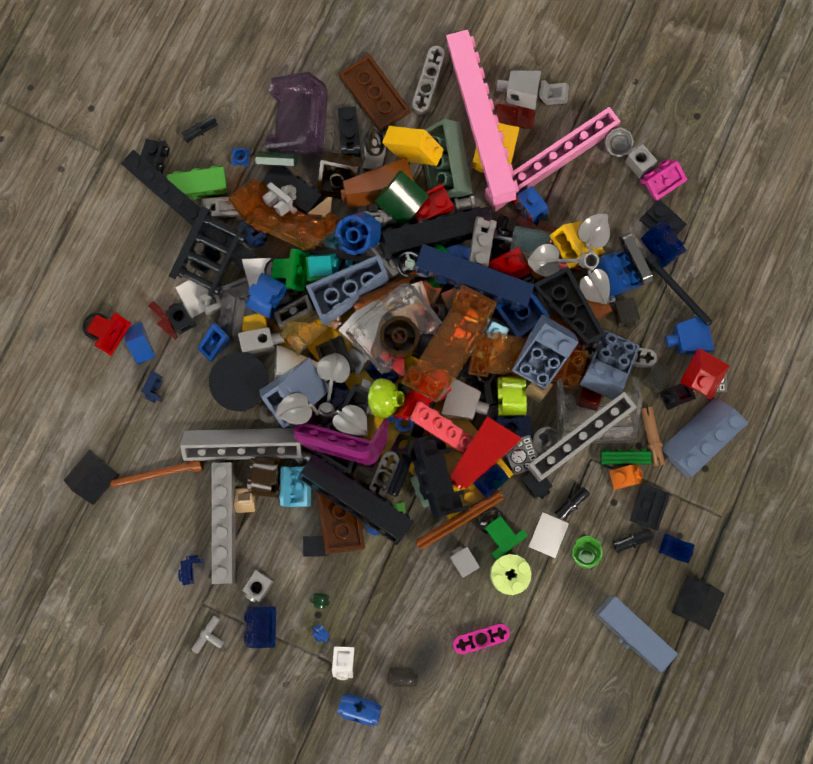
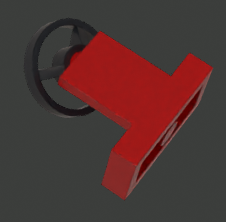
(108, 332)

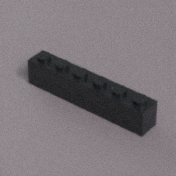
(442, 230)
(355, 499)

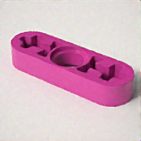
(493, 628)

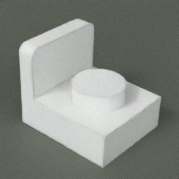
(343, 662)

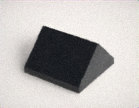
(90, 477)
(698, 602)

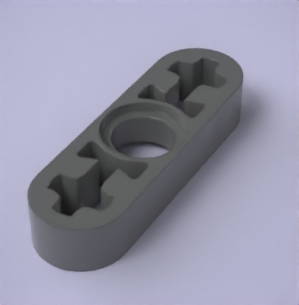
(637, 260)
(382, 492)

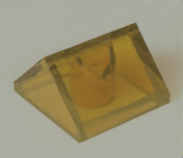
(301, 335)

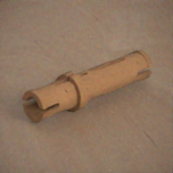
(653, 437)

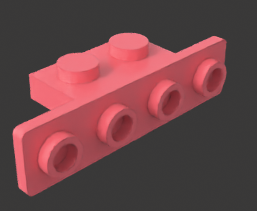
(441, 427)

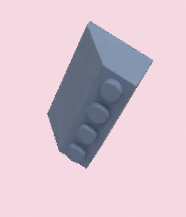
(703, 437)

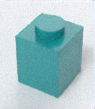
(323, 264)

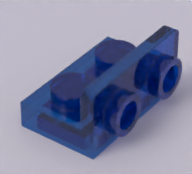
(663, 243)
(260, 627)

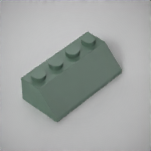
(453, 166)

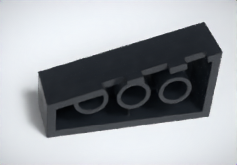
(568, 302)
(359, 397)

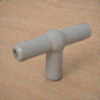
(206, 635)

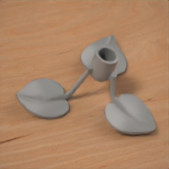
(596, 233)
(297, 410)

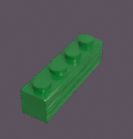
(628, 457)

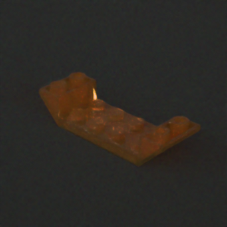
(293, 228)
(451, 344)
(499, 352)

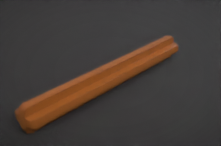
(459, 520)

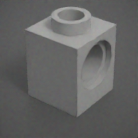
(637, 167)
(464, 561)
(266, 584)

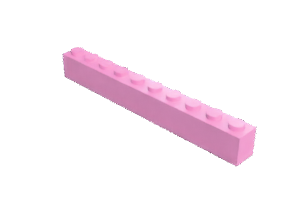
(481, 118)

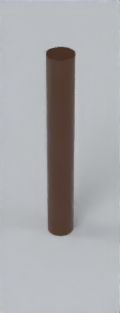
(382, 290)

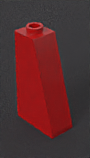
(484, 451)

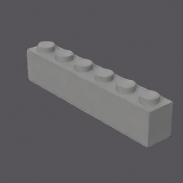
(581, 437)
(240, 444)
(223, 523)

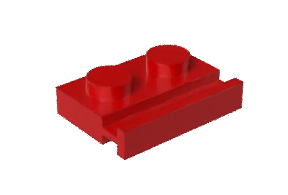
(435, 205)
(511, 263)

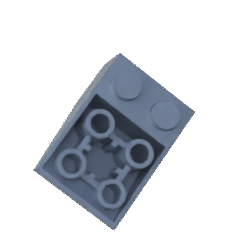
(545, 352)
(610, 365)
(299, 379)

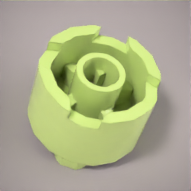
(514, 585)

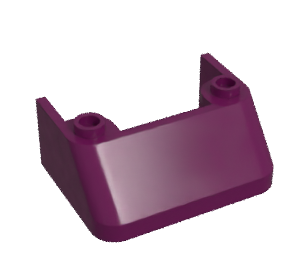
(341, 444)

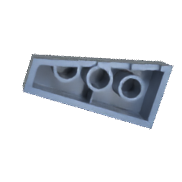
(341, 290)

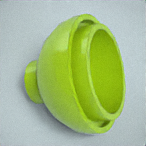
(384, 398)

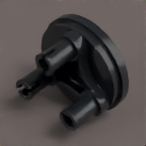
(237, 381)

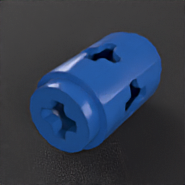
(368, 716)

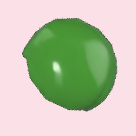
(587, 552)

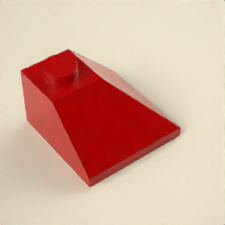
(704, 374)

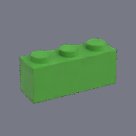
(200, 182)

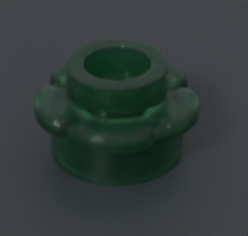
(320, 600)

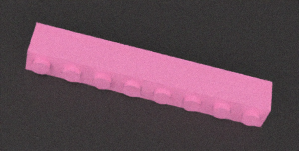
(561, 152)

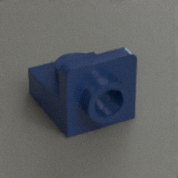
(253, 239)
(152, 384)

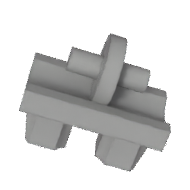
(283, 197)

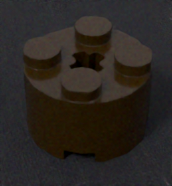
(408, 331)
(265, 476)

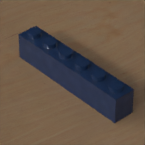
(486, 281)

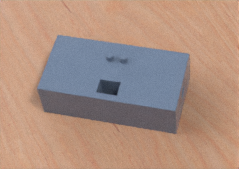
(635, 633)

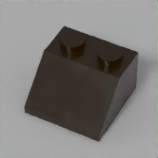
(334, 170)

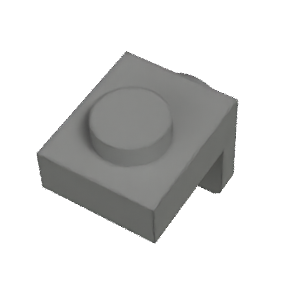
(553, 93)

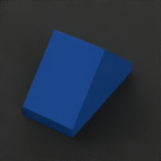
(214, 342)
(139, 343)

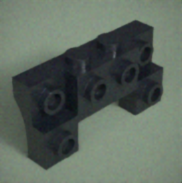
(434, 476)

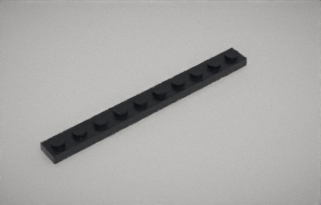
(180, 202)

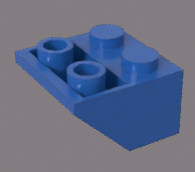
(620, 273)

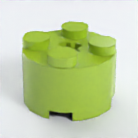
(512, 395)

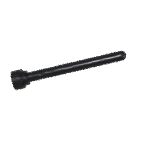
(654, 264)

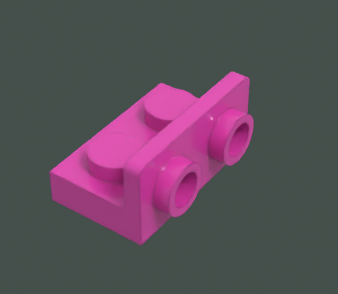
(664, 178)

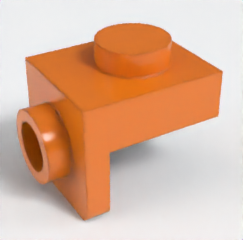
(626, 476)

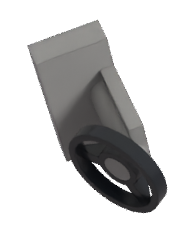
(374, 150)

